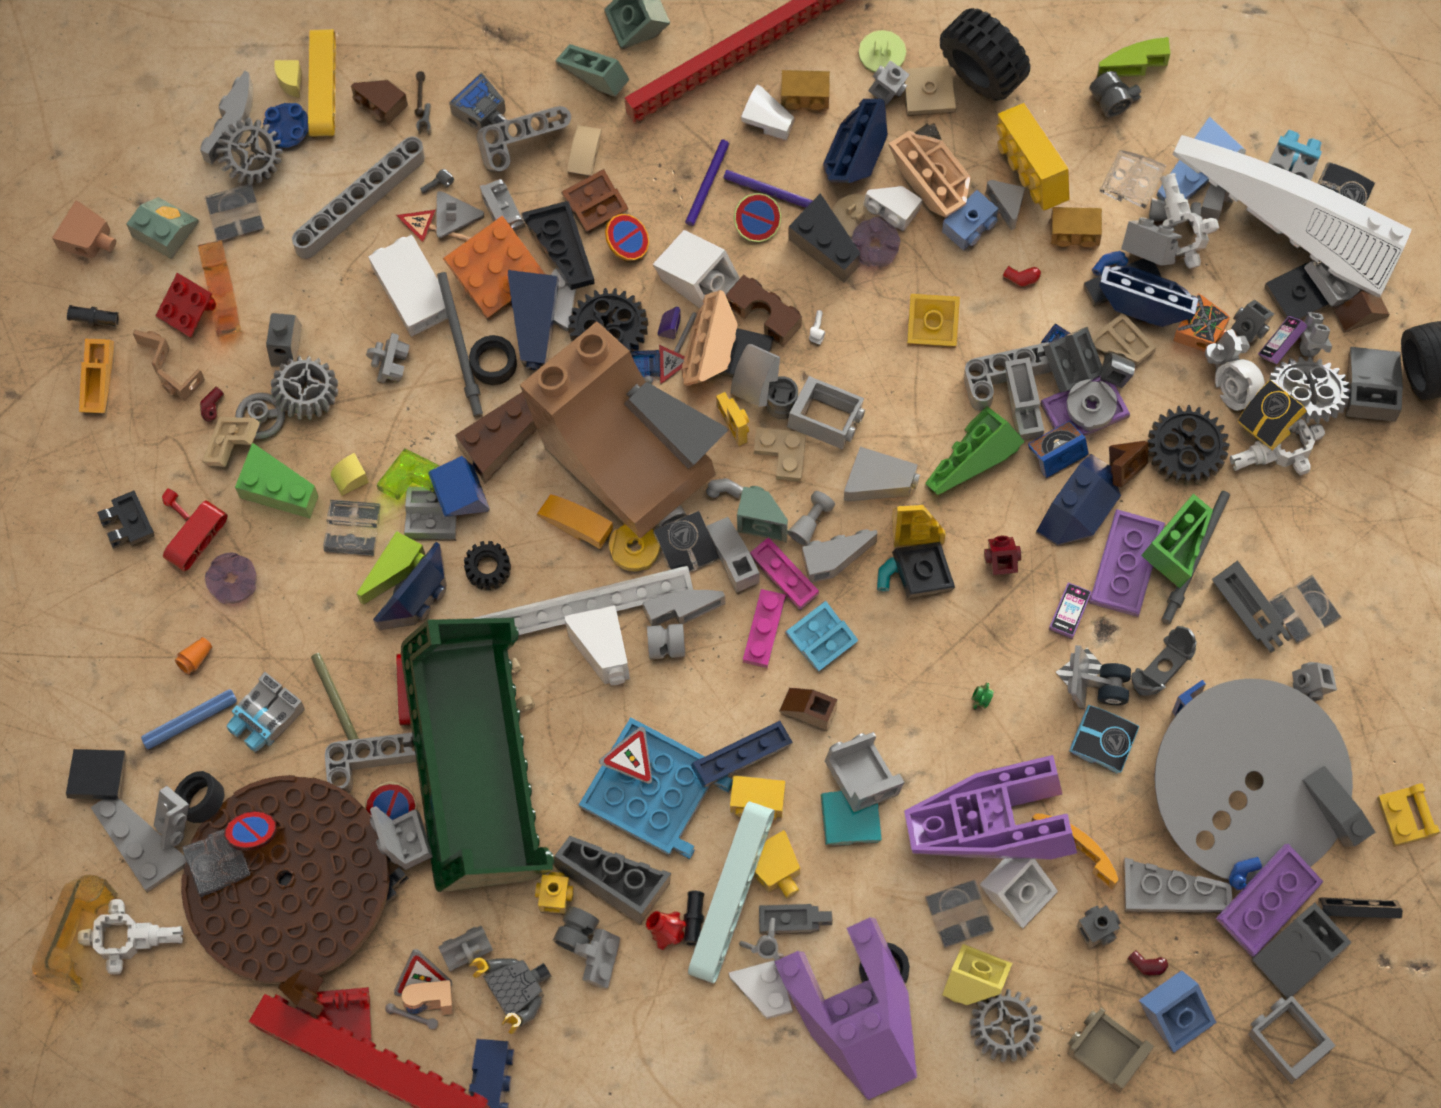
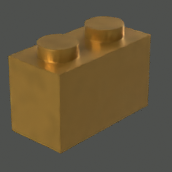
(805, 89)
(1076, 226)

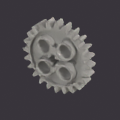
(1325, 386)

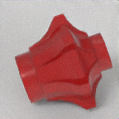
(665, 928)

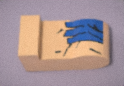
(428, 996)

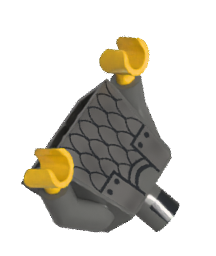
(513, 987)

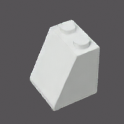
(696, 268)
(600, 642)

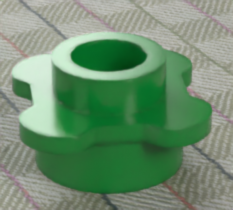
(982, 696)

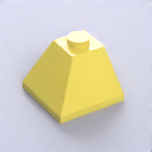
(975, 976)

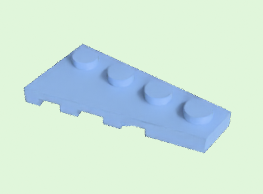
(1187, 179)

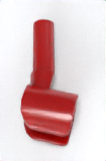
(169, 498)

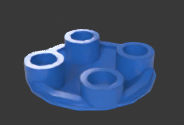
(288, 122)

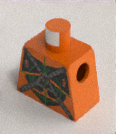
(1204, 328)

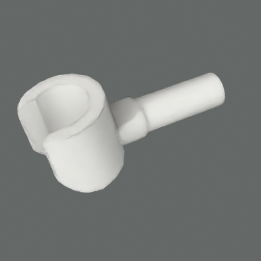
(817, 334)

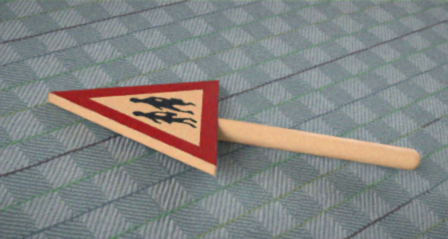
(420, 223)

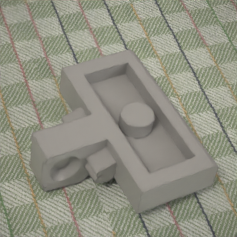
(599, 957)

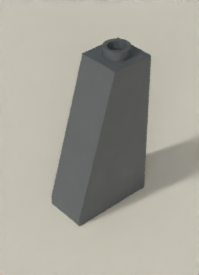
(674, 423)

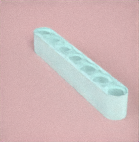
(731, 892)

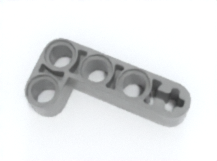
(524, 131)
(991, 376)
(376, 757)

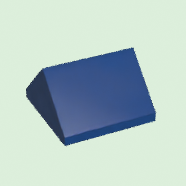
(458, 488)

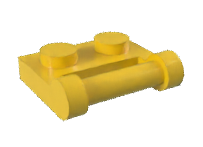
(1400, 817)

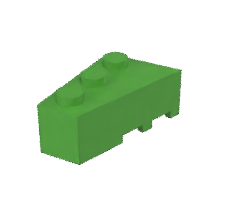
(275, 484)
(1179, 541)

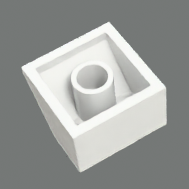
(1019, 889)

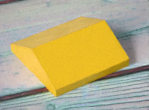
(933, 319)

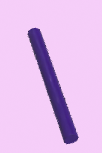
(707, 182)
(767, 189)

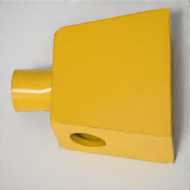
(778, 865)

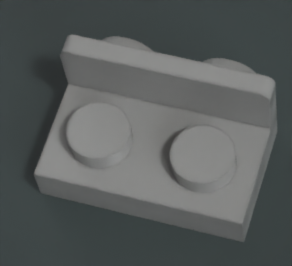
(1333, 288)
(170, 817)

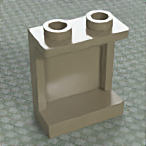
(1108, 1050)

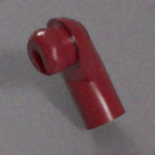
(1148, 967)

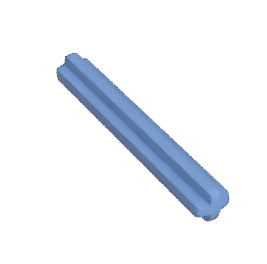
(188, 719)

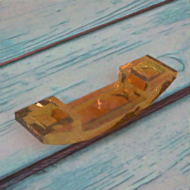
(220, 284)

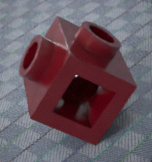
(1002, 555)

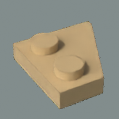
(1124, 339)

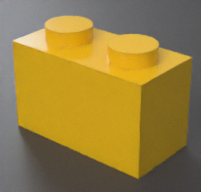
(759, 791)

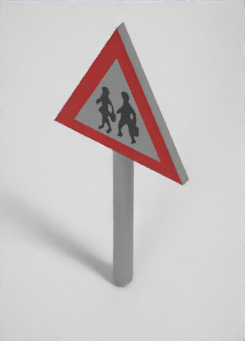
(671, 360)

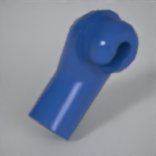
(1109, 259)
(1241, 869)

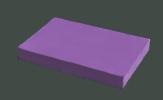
(1057, 413)

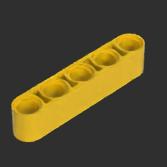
(322, 82)

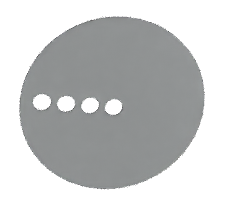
(1221, 740)

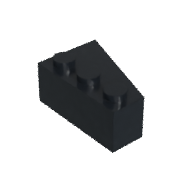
(825, 239)

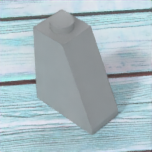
(880, 477)

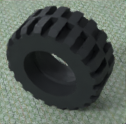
(985, 54)

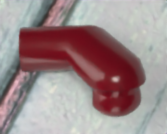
(208, 404)

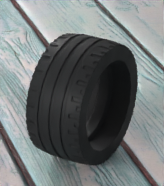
(1423, 359)

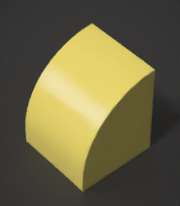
(289, 76)
(348, 474)

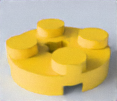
(633, 560)

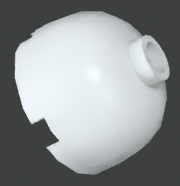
(1239, 382)

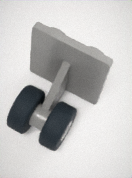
(1109, 682)

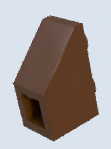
(381, 98)
(809, 707)

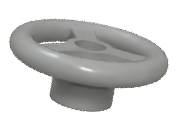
(254, 406)

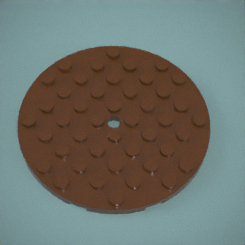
(327, 906)

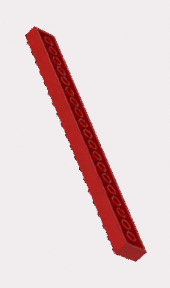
(723, 56)

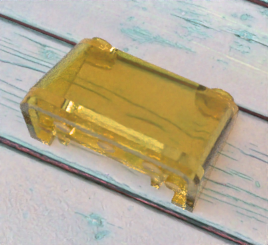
(52, 958)

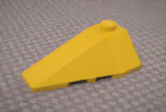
(915, 526)

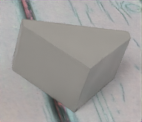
(1007, 199)

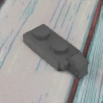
(793, 918)

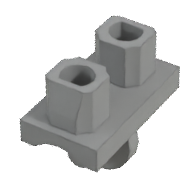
(1314, 336)
(392, 349)
(1226, 349)
(465, 948)

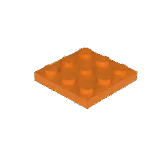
(484, 264)

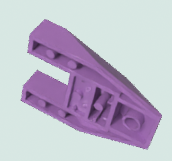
(978, 818)
(862, 1027)

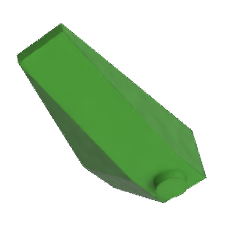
(987, 443)

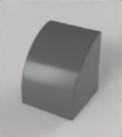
(1117, 369)

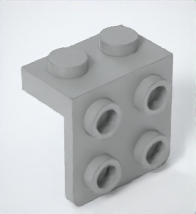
(401, 838)

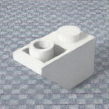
(893, 204)

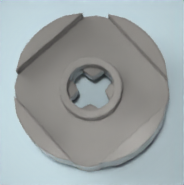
(1093, 391)

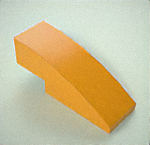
(95, 375)
(576, 520)

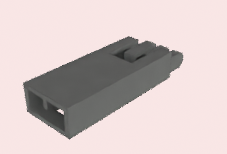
(1248, 600)

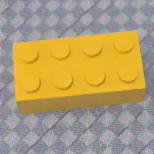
(1033, 157)

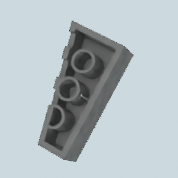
(612, 877)

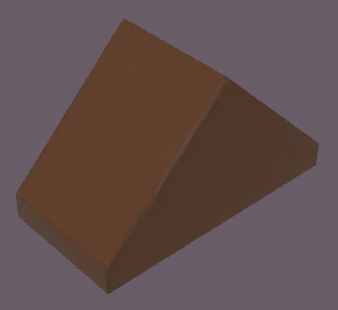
(1360, 311)

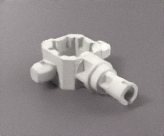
(1177, 212)
(1262, 454)
(139, 936)

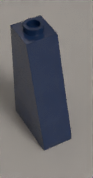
(534, 311)

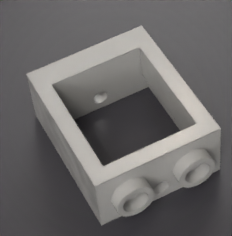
(832, 396)
(1324, 1043)

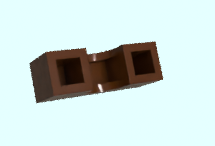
(749, 296)

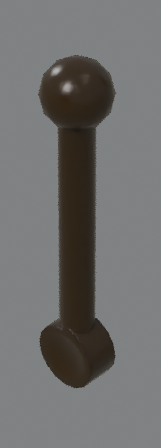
(420, 76)

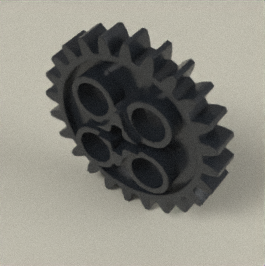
(628, 332)
(1171, 457)

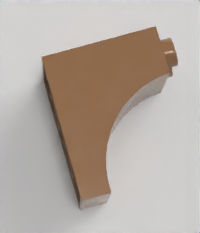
(591, 432)

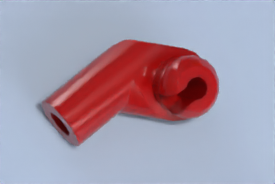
(1023, 277)

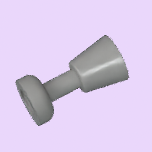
(1158, 213)
(806, 525)

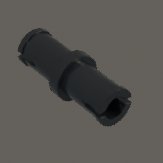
(92, 316)
(693, 918)

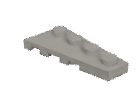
(138, 843)
(1163, 890)

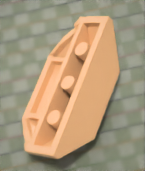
(932, 172)
(710, 340)

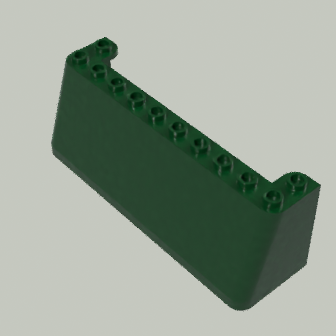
(471, 754)

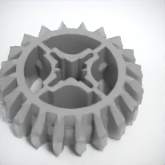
(256, 131)
(293, 378)
(1016, 1021)

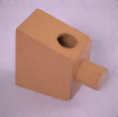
(83, 232)

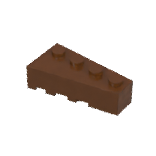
(496, 436)

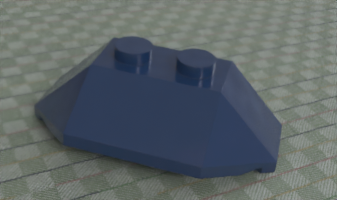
(857, 143)
(1147, 296)
(1081, 503)
(416, 593)

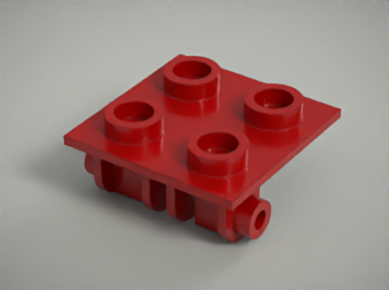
(185, 304)
(348, 1009)

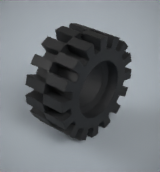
(483, 551)

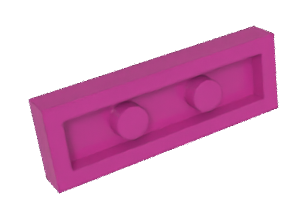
(784, 573)
(764, 628)

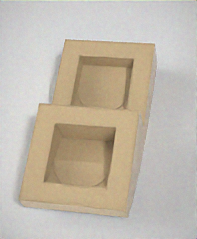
(584, 150)

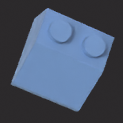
(1178, 1010)

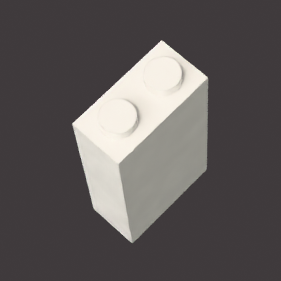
(409, 284)

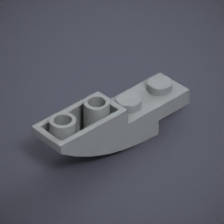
(232, 108)

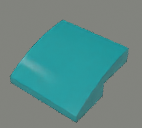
(844, 825)

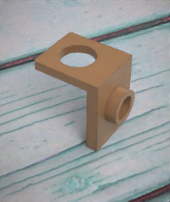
(155, 341)
(183, 390)

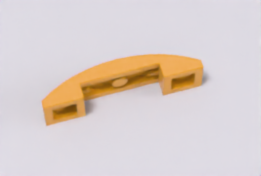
(1104, 869)

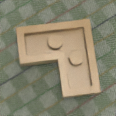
(226, 434)
(786, 445)

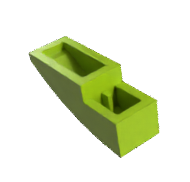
(1136, 58)

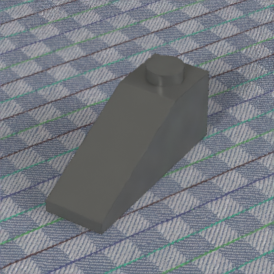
(1338, 808)

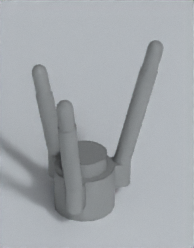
(766, 945)

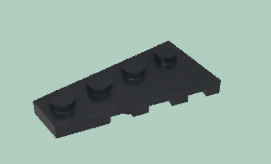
(561, 241)

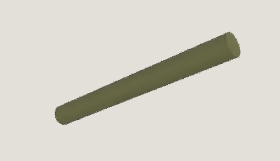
(334, 696)

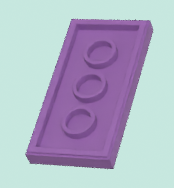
(1123, 570)
(1269, 900)

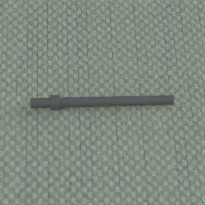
(471, 390)
(1177, 597)

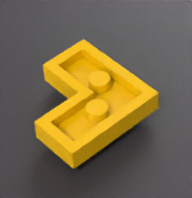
(734, 418)

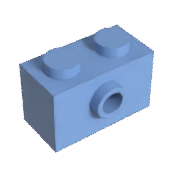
(968, 222)

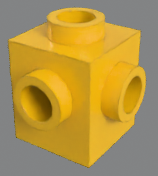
(556, 901)

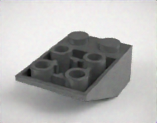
(1374, 384)
(1301, 951)

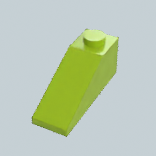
(392, 567)

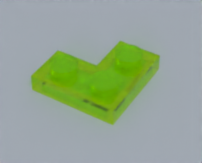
(406, 469)

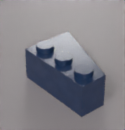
(491, 1071)

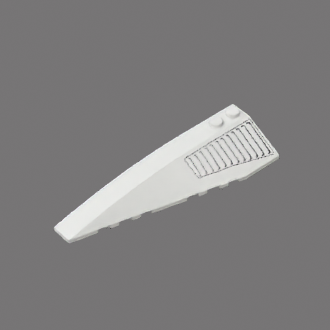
(1334, 229)

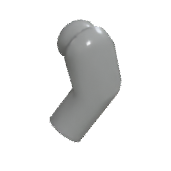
(724, 485)

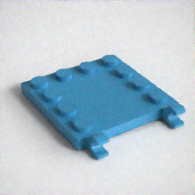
(656, 810)

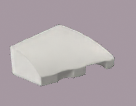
(768, 114)

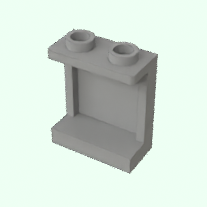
(862, 772)

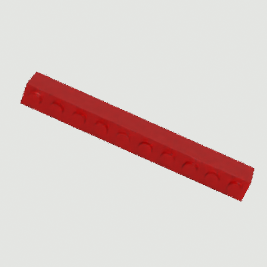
(358, 1057)

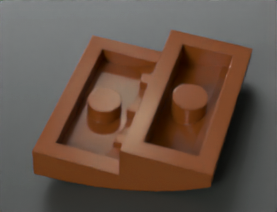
(594, 200)

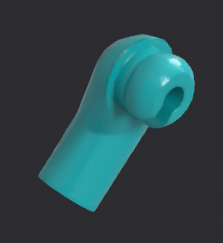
(884, 574)

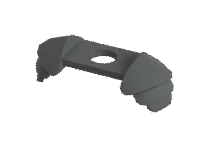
(1179, 649)

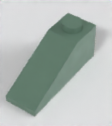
(594, 68)

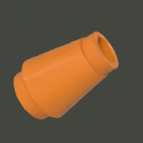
(192, 656)

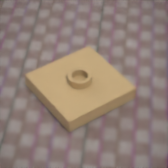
(929, 90)

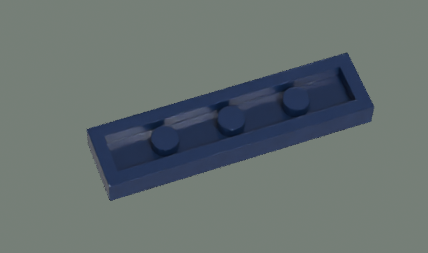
(741, 754)

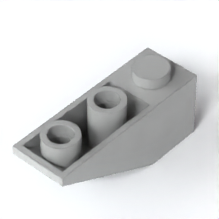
(734, 554)
(831, 557)

